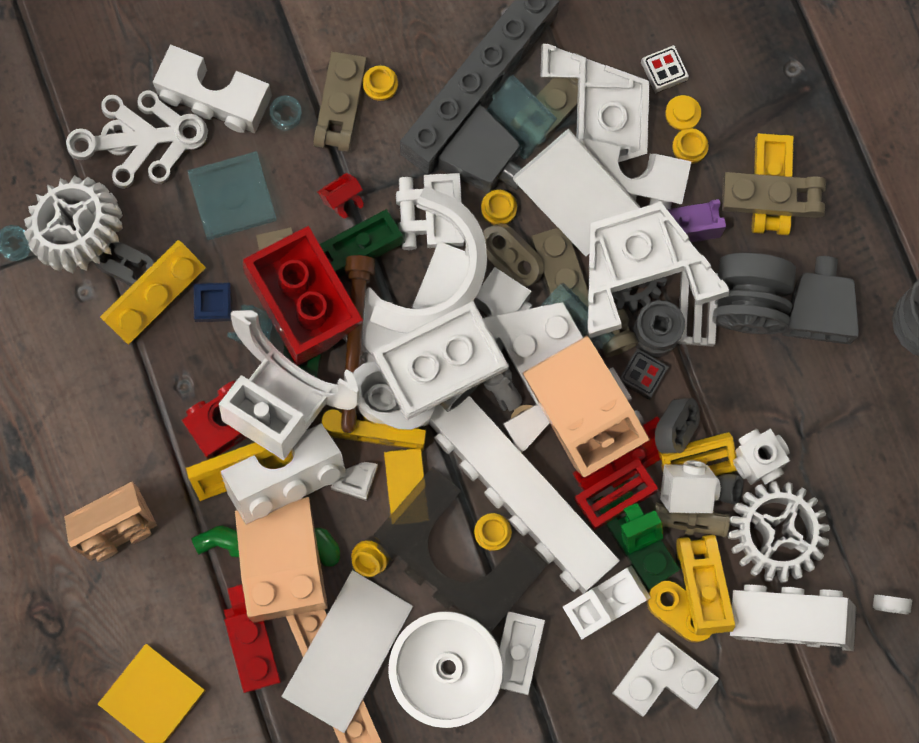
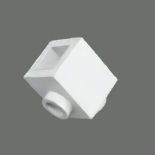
(689, 488)

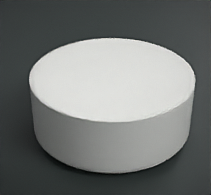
(892, 604)

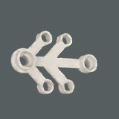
(143, 136)

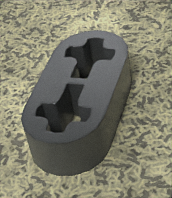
(128, 256)
(677, 426)

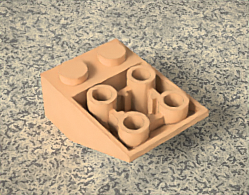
(585, 406)
(109, 523)

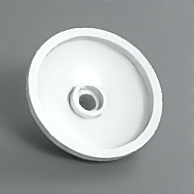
(419, 675)

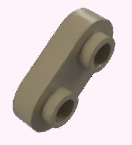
(511, 257)

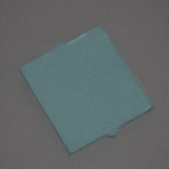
(521, 115)

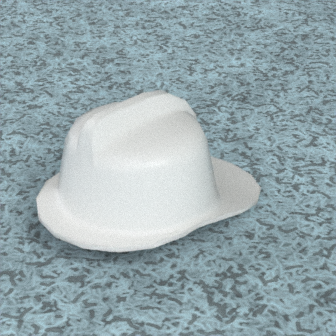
(378, 401)

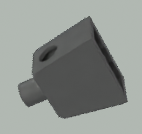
(482, 153)
(824, 305)

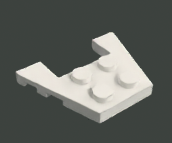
(609, 101)
(637, 250)
(528, 340)

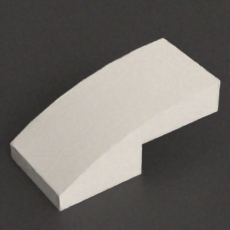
(606, 602)

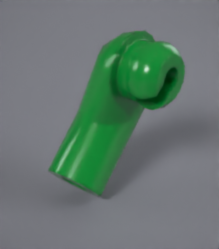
(217, 536)
(328, 548)

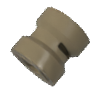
(623, 339)

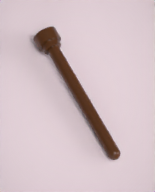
(359, 271)

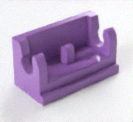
(700, 220)

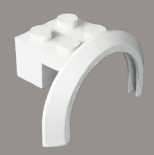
(452, 274)
(279, 396)

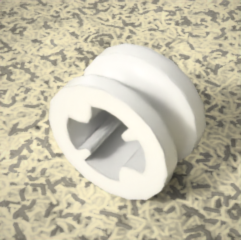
(110, 128)

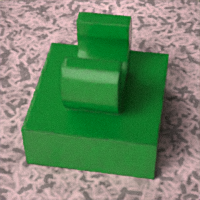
(640, 529)

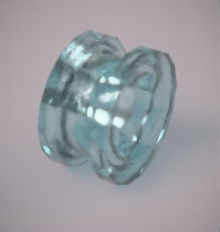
(276, 117)
(9, 253)

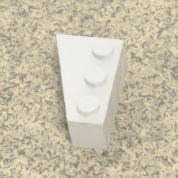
(794, 617)

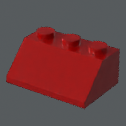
(302, 294)

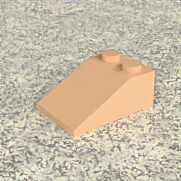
(281, 563)

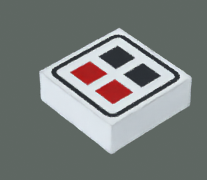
(664, 69)

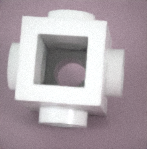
(754, 468)

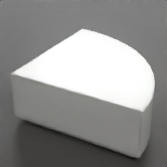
(358, 480)

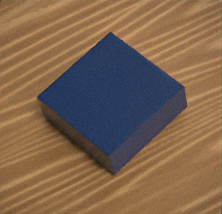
(212, 302)

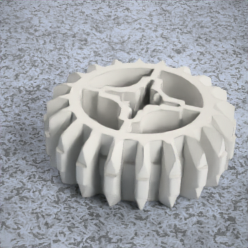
(52, 231)
(795, 505)

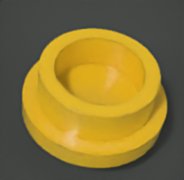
(380, 83)
(683, 112)
(690, 145)
(499, 207)
(492, 532)
(368, 559)

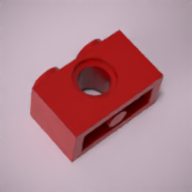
(209, 436)

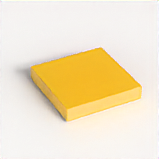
(151, 696)

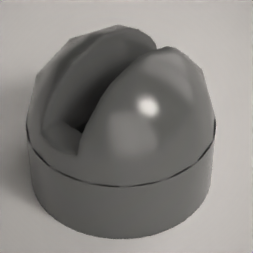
(731, 488)

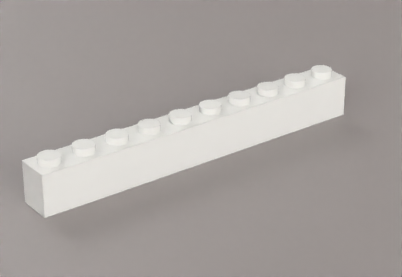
(509, 479)

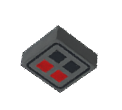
(643, 373)

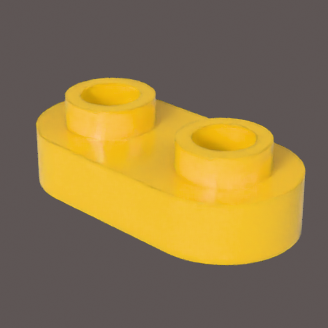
(677, 615)

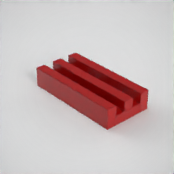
(589, 511)

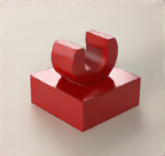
(340, 191)

